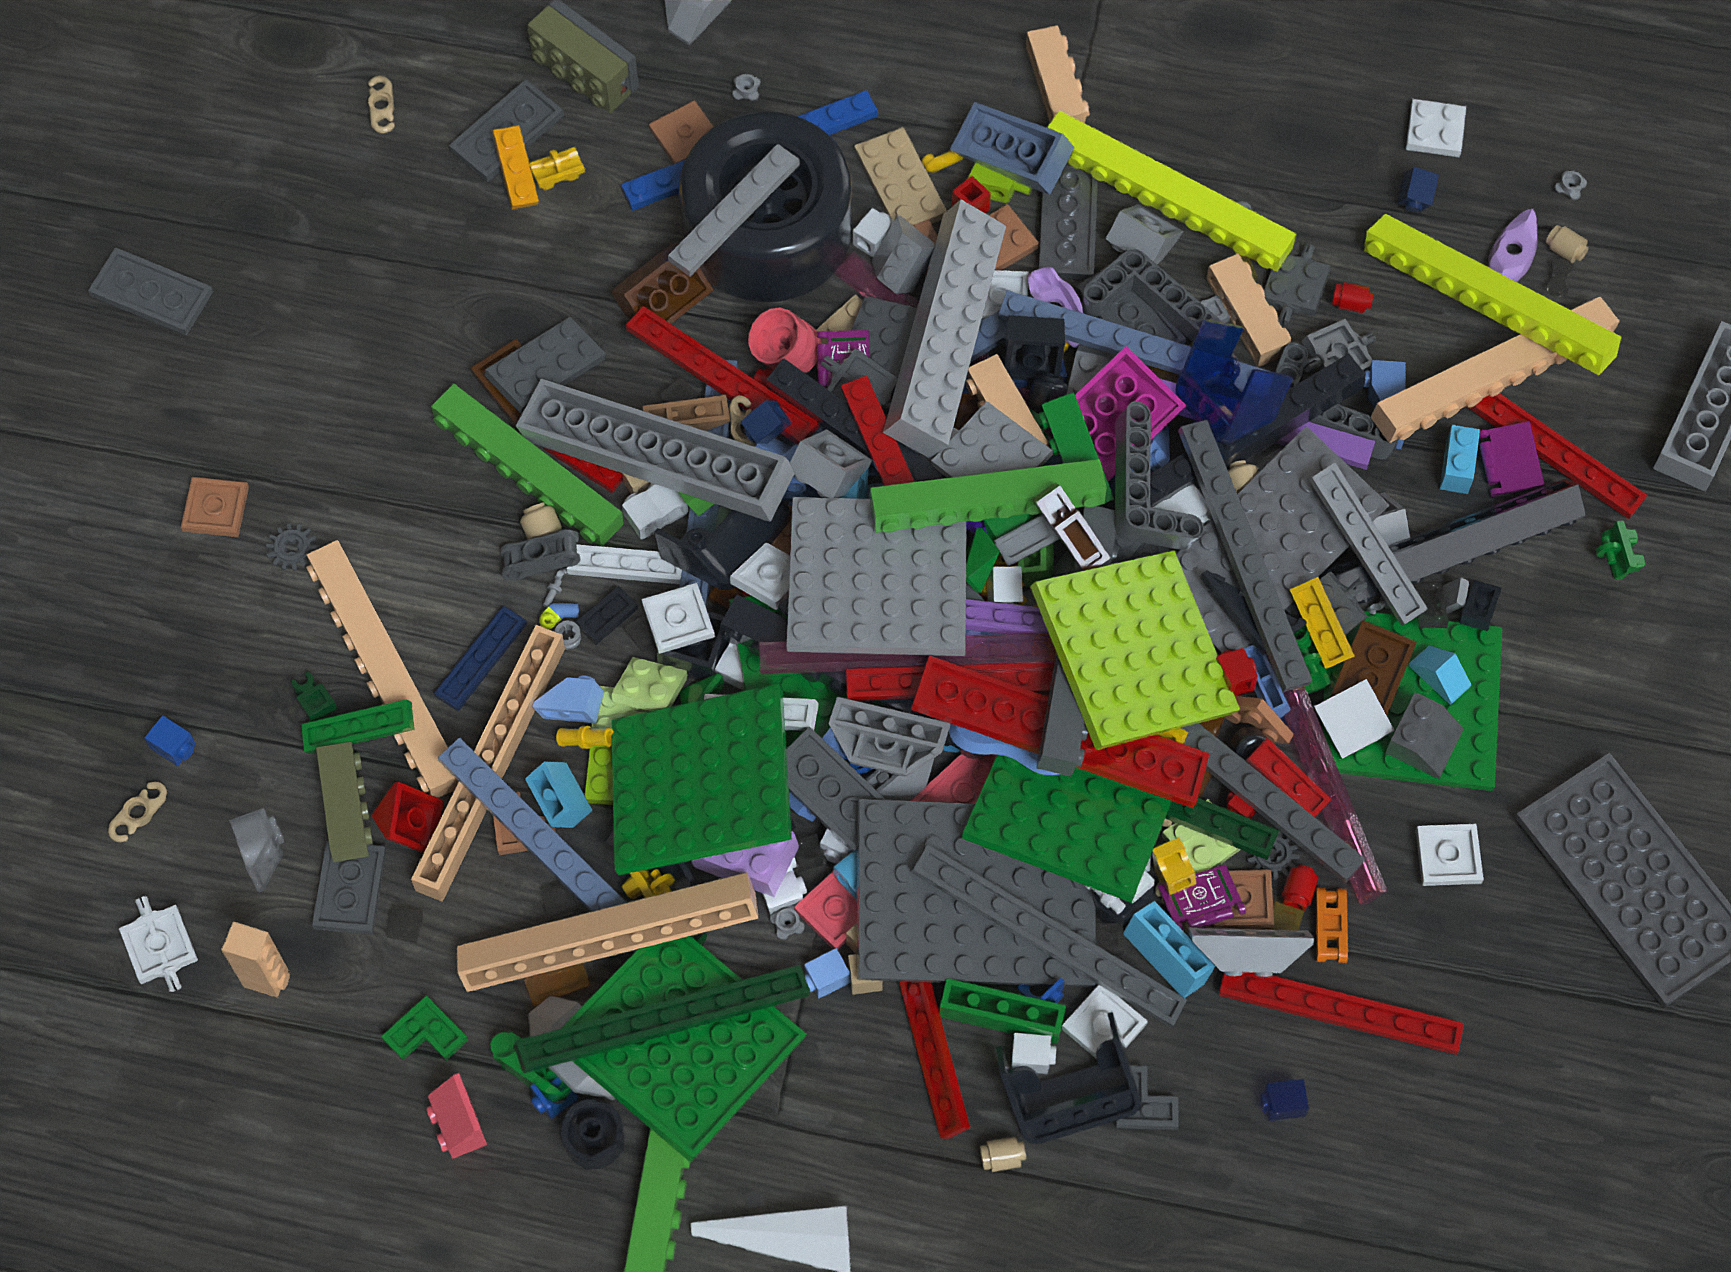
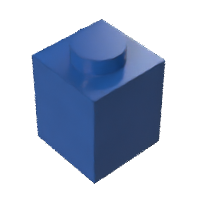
(170, 741)

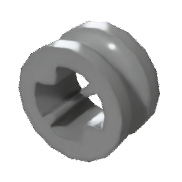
(569, 625)

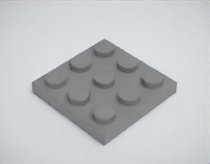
(990, 445)

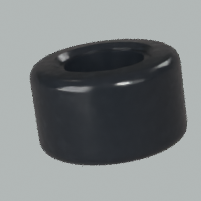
(781, 257)

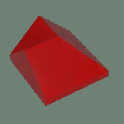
(408, 816)

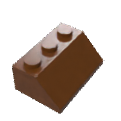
(661, 288)

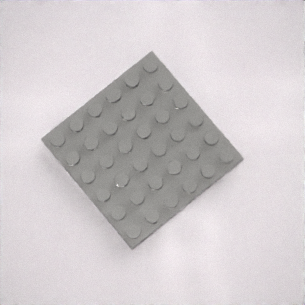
(872, 588)

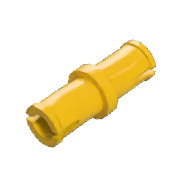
(584, 737)

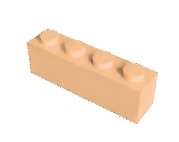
(1055, 73)
(1248, 308)
(994, 385)
(255, 960)

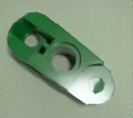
(504, 1053)

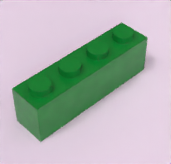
(1070, 434)
(1001, 1010)

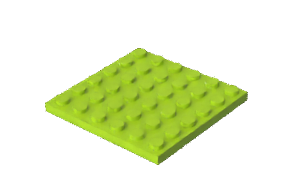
(1134, 649)

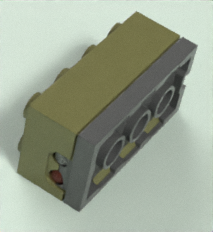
(583, 56)

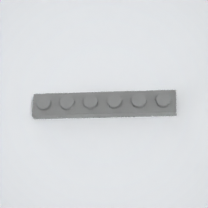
(733, 210)
(1368, 543)

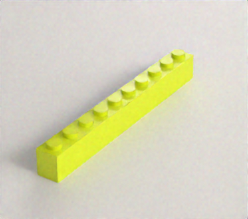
(1175, 194)
(1492, 294)

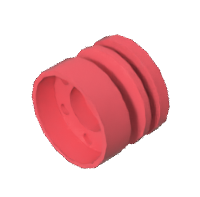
(783, 335)

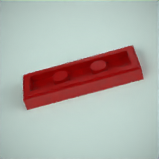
(1288, 777)

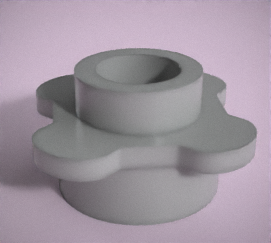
(746, 81)
(1574, 179)
(783, 915)

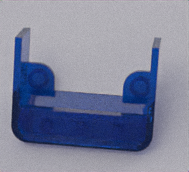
(1210, 391)

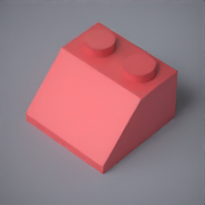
(456, 1118)

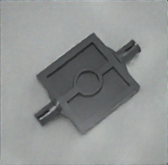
(1297, 285)
(1334, 343)
(858, 366)
(1342, 601)

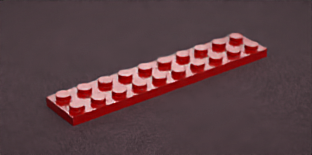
(1018, 719)

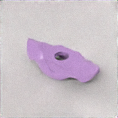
(1520, 232)
(1049, 287)

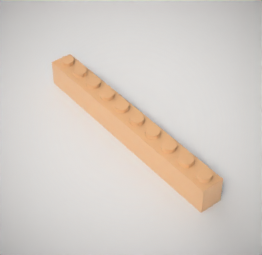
(1474, 379)
(381, 662)
(496, 749)
(607, 932)

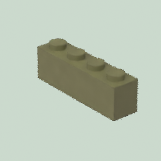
(343, 802)

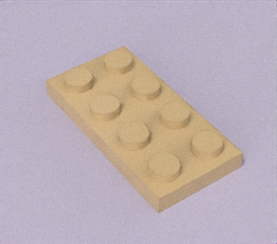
(900, 178)

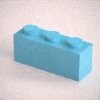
(1169, 949)

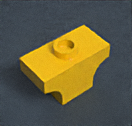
(1173, 866)

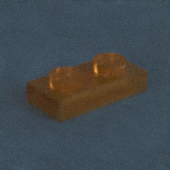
(556, 983)

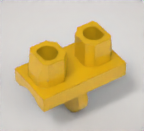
(557, 168)
(642, 882)

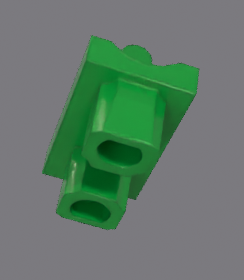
(1618, 551)
(1316, 669)

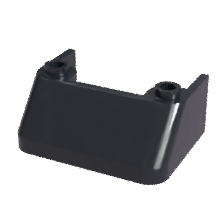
(719, 554)
(1075, 1099)

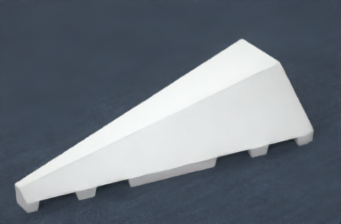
(804, 1236)

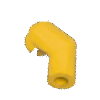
(934, 164)

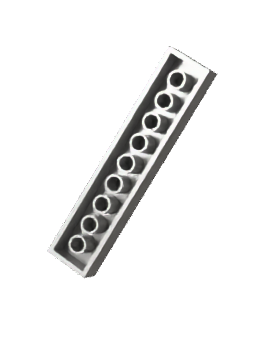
(945, 330)
(656, 449)

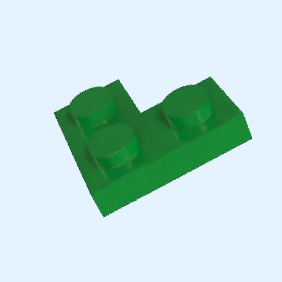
(424, 1023)

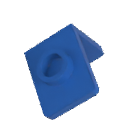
(1053, 993)
(545, 1105)

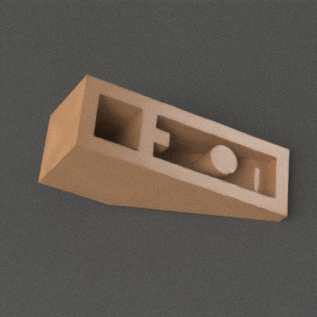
(698, 413)

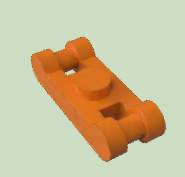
(1331, 925)

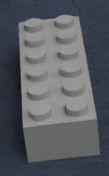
(1704, 420)

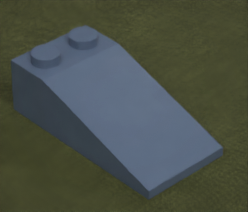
(1013, 147)

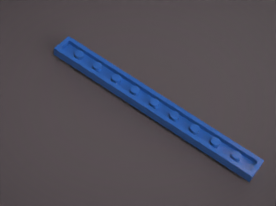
(829, 118)

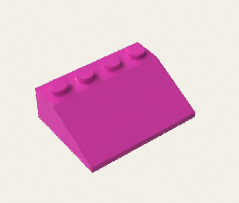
(1108, 395)

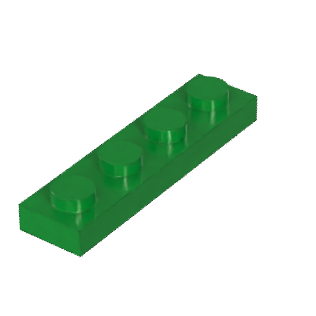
(359, 726)

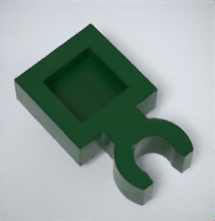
(313, 699)

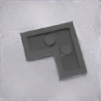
(1155, 1111)

